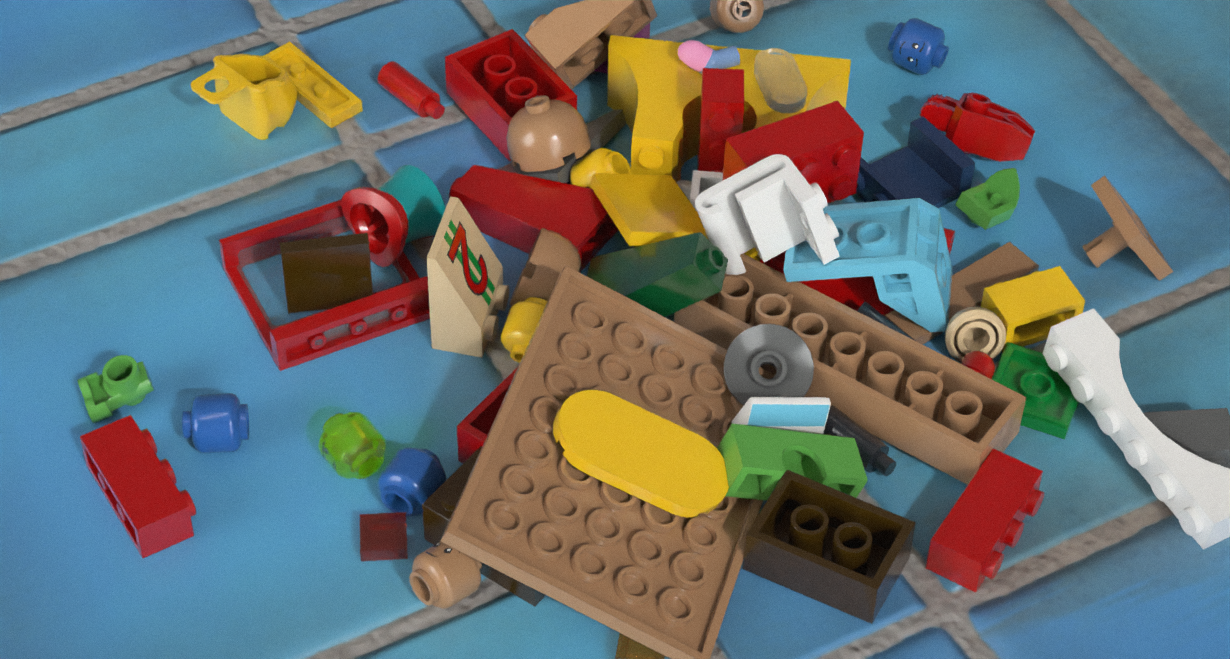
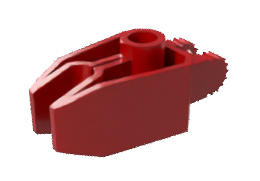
(980, 126)

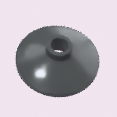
(772, 346)

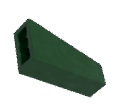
(663, 273)

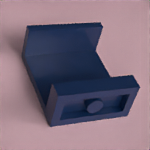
(924, 169)

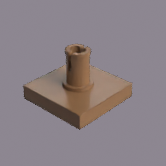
(1126, 232)

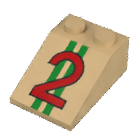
(463, 285)

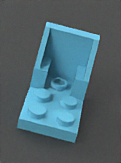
(897, 245)

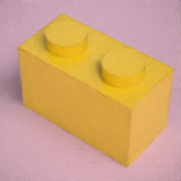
(1033, 304)

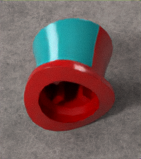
(395, 213)

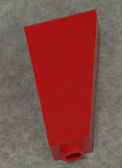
(519, 205)

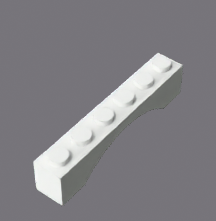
(1089, 362)

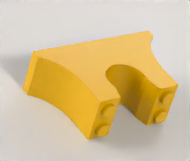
(664, 98)

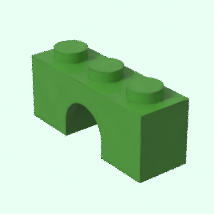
(761, 455)

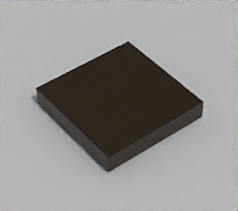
(326, 272)

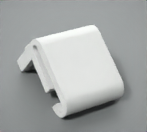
(768, 210)

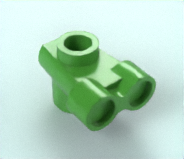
(119, 385)

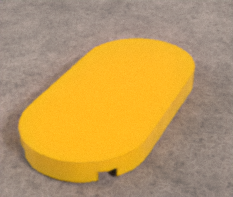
(641, 453)

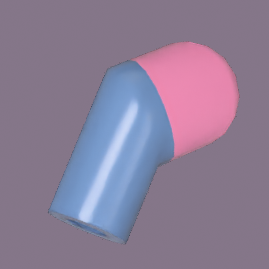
(699, 56)

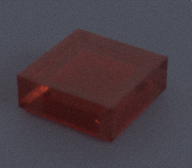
(383, 536)

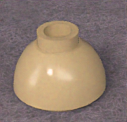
(974, 330)

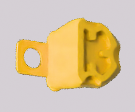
(250, 92)

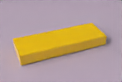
(316, 87)

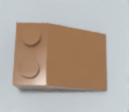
(577, 35)

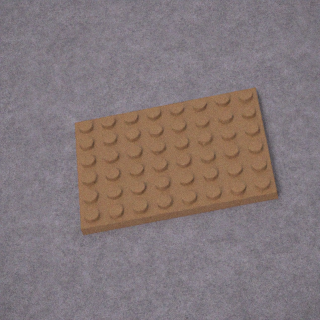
(577, 536)

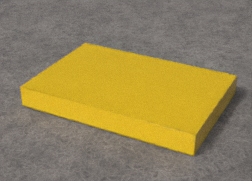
(646, 207)

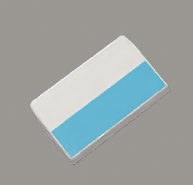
(786, 413)

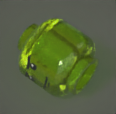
(352, 445)

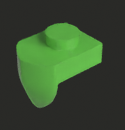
(993, 200)

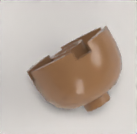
(545, 134)
(544, 266)

